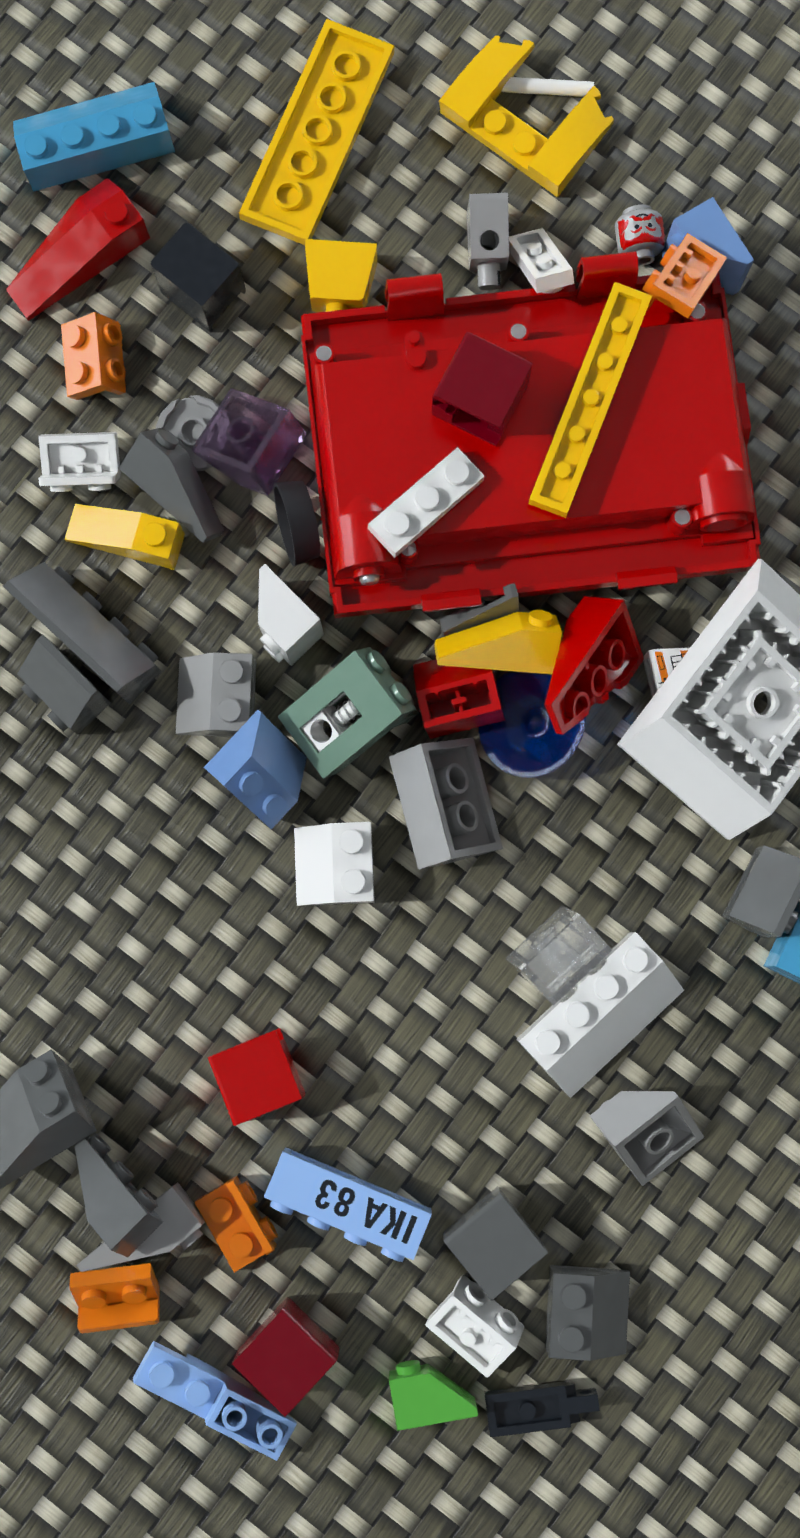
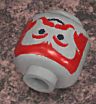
(640, 231)

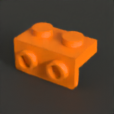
(93, 356)

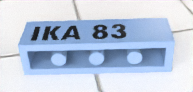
(348, 1204)

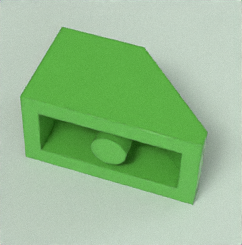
(427, 1396)

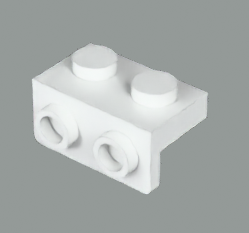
(79, 460)

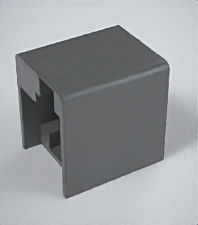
(494, 1243)

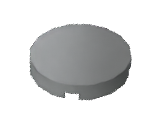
(187, 421)

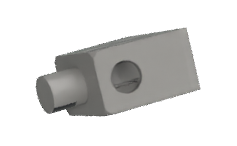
(488, 228)

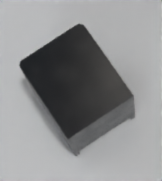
(197, 275)

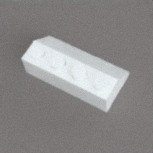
(602, 1016)

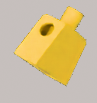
(339, 273)

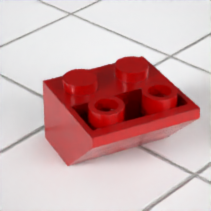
(456, 698)

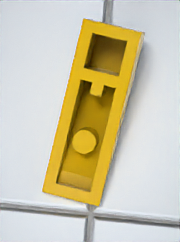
(127, 534)
(508, 644)

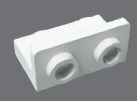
(476, 1326)

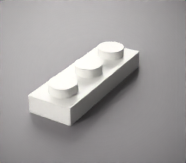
(541, 261)
(426, 502)

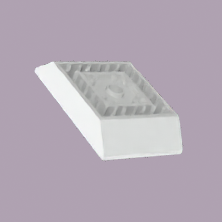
(702, 721)

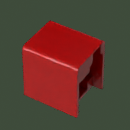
(256, 1077)

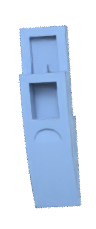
(216, 1398)

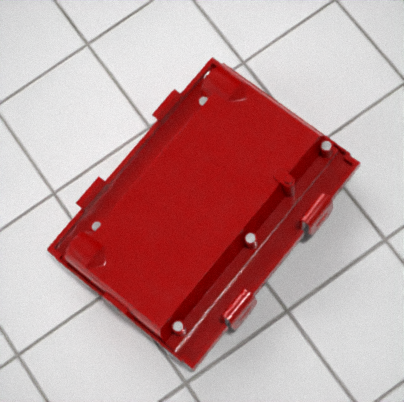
(657, 497)

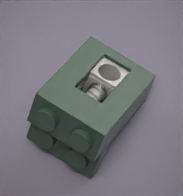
(373, 694)

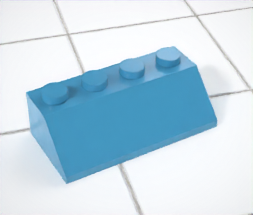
(92, 136)

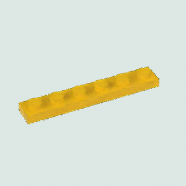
(590, 400)

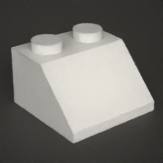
(284, 619)
(334, 864)

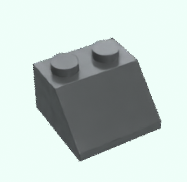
(61, 686)
(587, 1312)

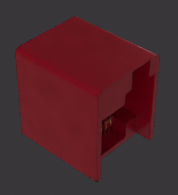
(481, 388)
(286, 1356)

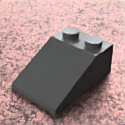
(40, 1115)

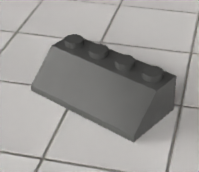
(84, 630)

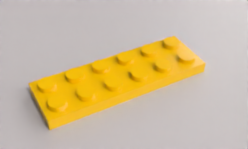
(317, 132)

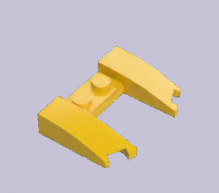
(546, 161)

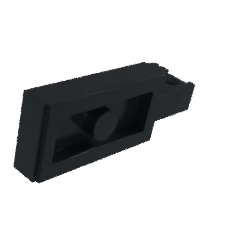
(537, 1407)

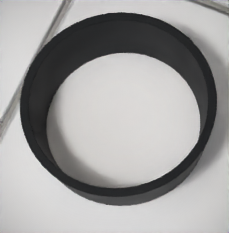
(297, 521)

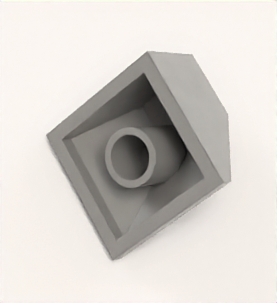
(647, 1130)

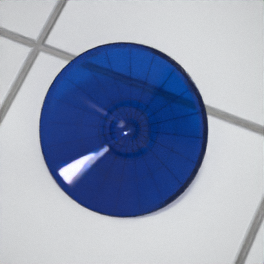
(526, 739)

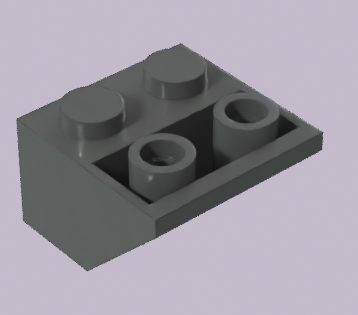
(767, 894)

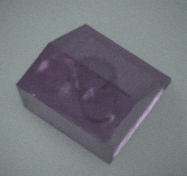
(250, 440)

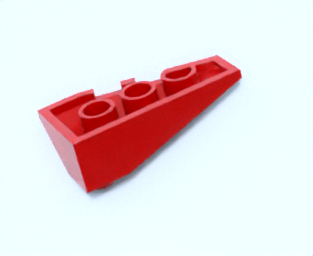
(83, 243)
(593, 658)

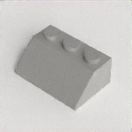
(445, 802)

